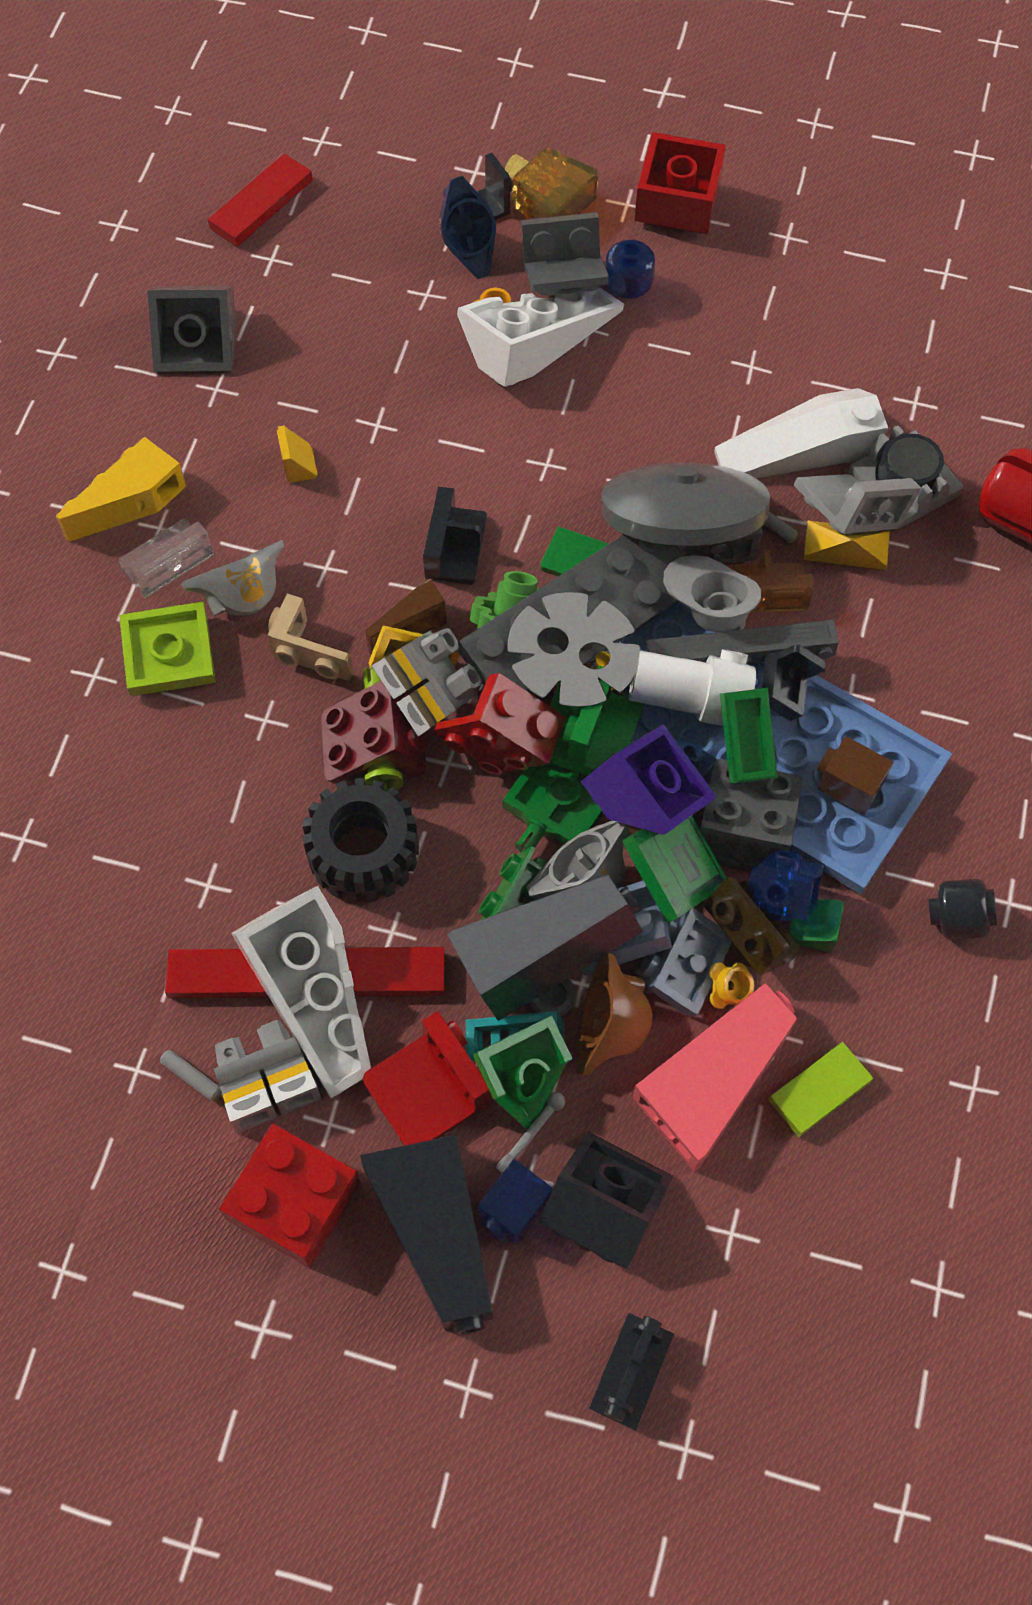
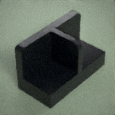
(453, 540)

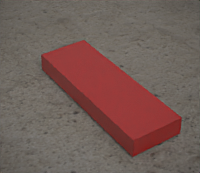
(260, 199)

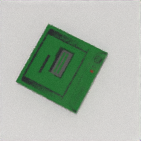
(675, 867)

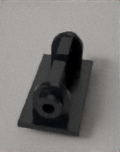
(632, 1370)

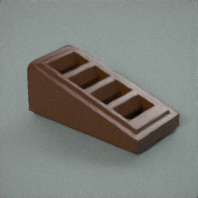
(417, 612)

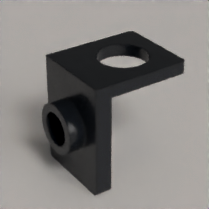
(497, 187)

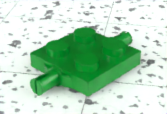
(551, 804)

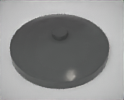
(685, 503)

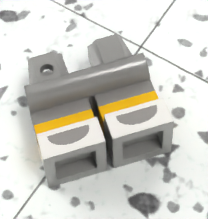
(446, 686)
(243, 1077)

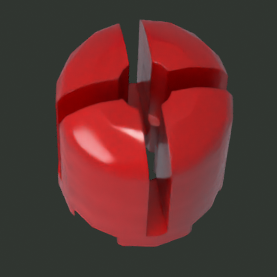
(1008, 494)

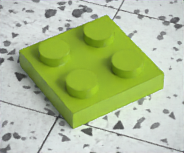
(167, 649)

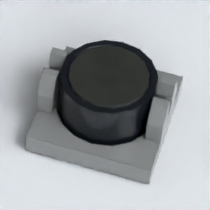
(914, 458)

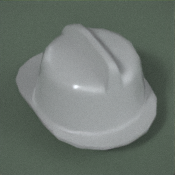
(713, 591)

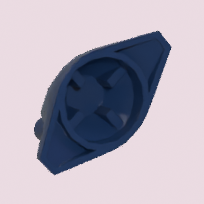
(468, 226)

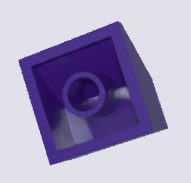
(649, 784)

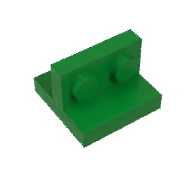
(594, 731)

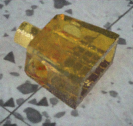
(551, 184)

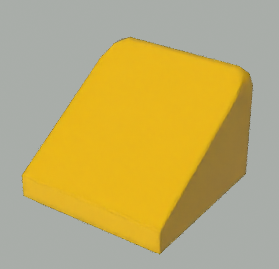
(296, 456)

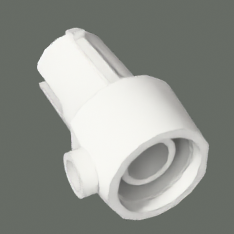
(689, 683)

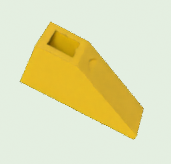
(129, 490)

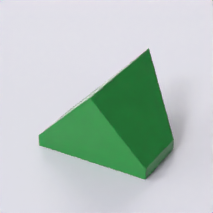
(524, 1069)

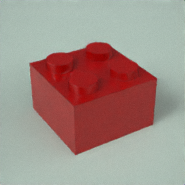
(679, 182)
(290, 1195)

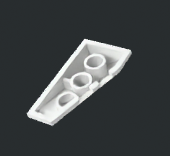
(527, 335)
(809, 436)
(306, 974)

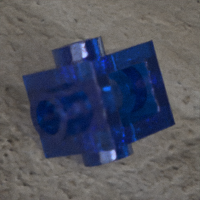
(786, 886)

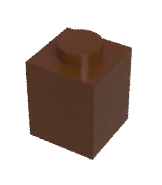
(853, 774)

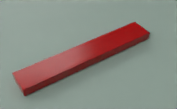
(373, 971)

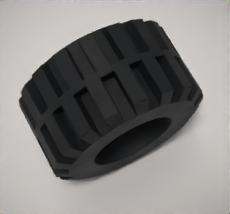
(353, 808)

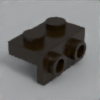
(756, 936)

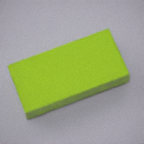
(820, 1089)

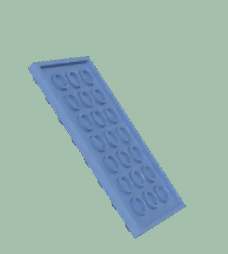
(824, 829)

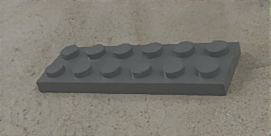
(621, 573)

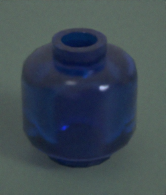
(630, 268)

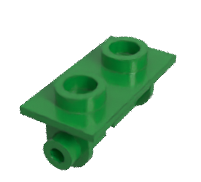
(516, 874)

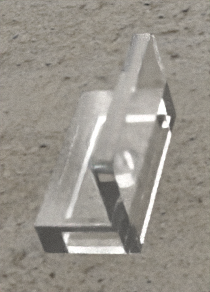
(166, 556)

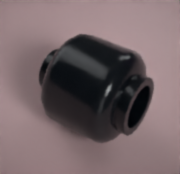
(963, 909)

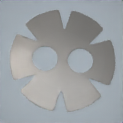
(578, 682)

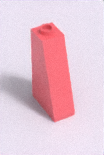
(710, 1078)

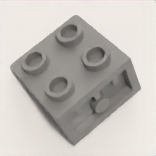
(859, 505)

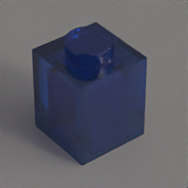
(513, 1203)

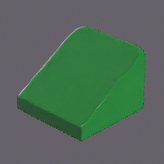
(821, 928)

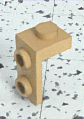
(286, 646)

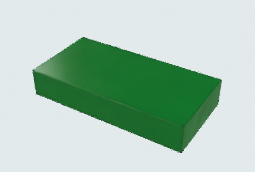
(748, 735)

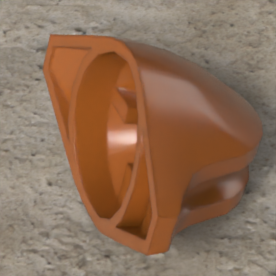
(613, 1016)

